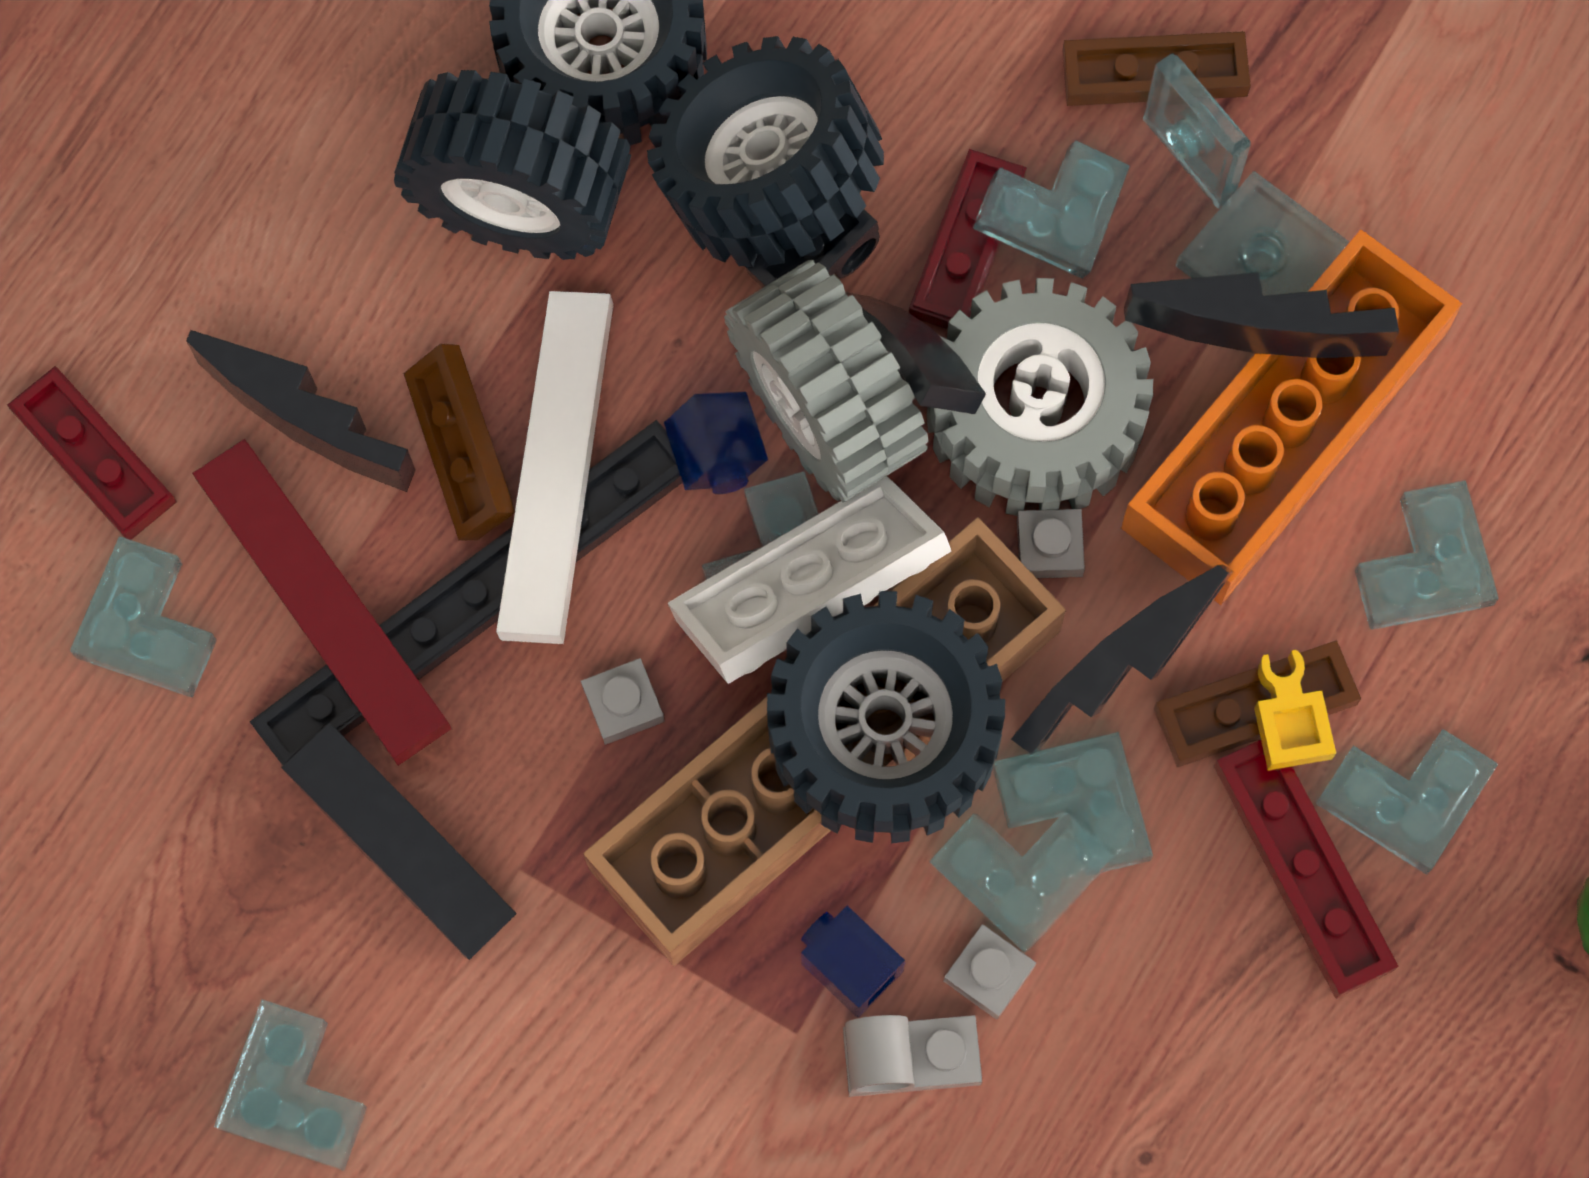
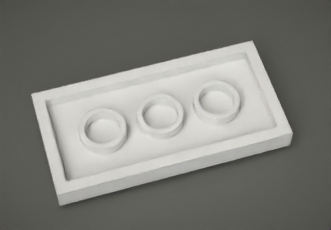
(844, 551)

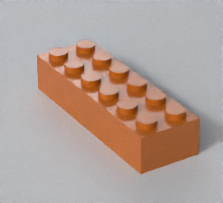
(1285, 425)

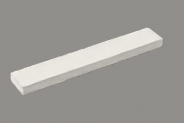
(555, 468)

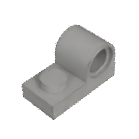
(906, 1056)

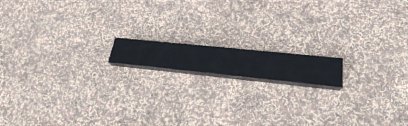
(471, 595)

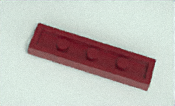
(1306, 870)

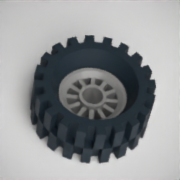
(895, 646)

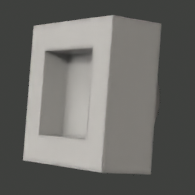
(1051, 542)
(622, 701)
(989, 972)

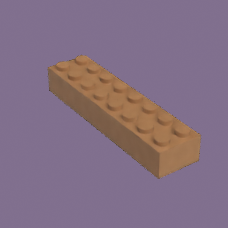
(727, 819)

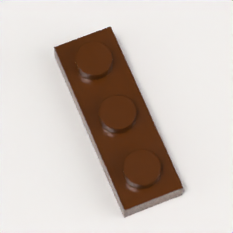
(1124, 66)
(459, 442)
(1224, 714)

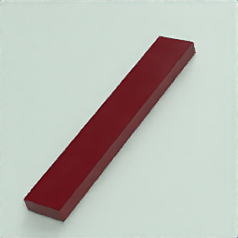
(322, 602)

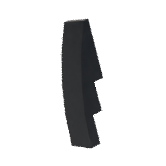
(1237, 316)
(925, 360)
(287, 399)
(1141, 643)
(398, 840)

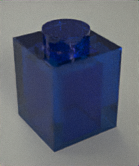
(716, 441)
(850, 959)

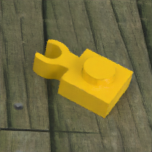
(1292, 724)

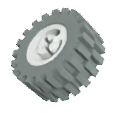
(827, 380)
(1026, 452)

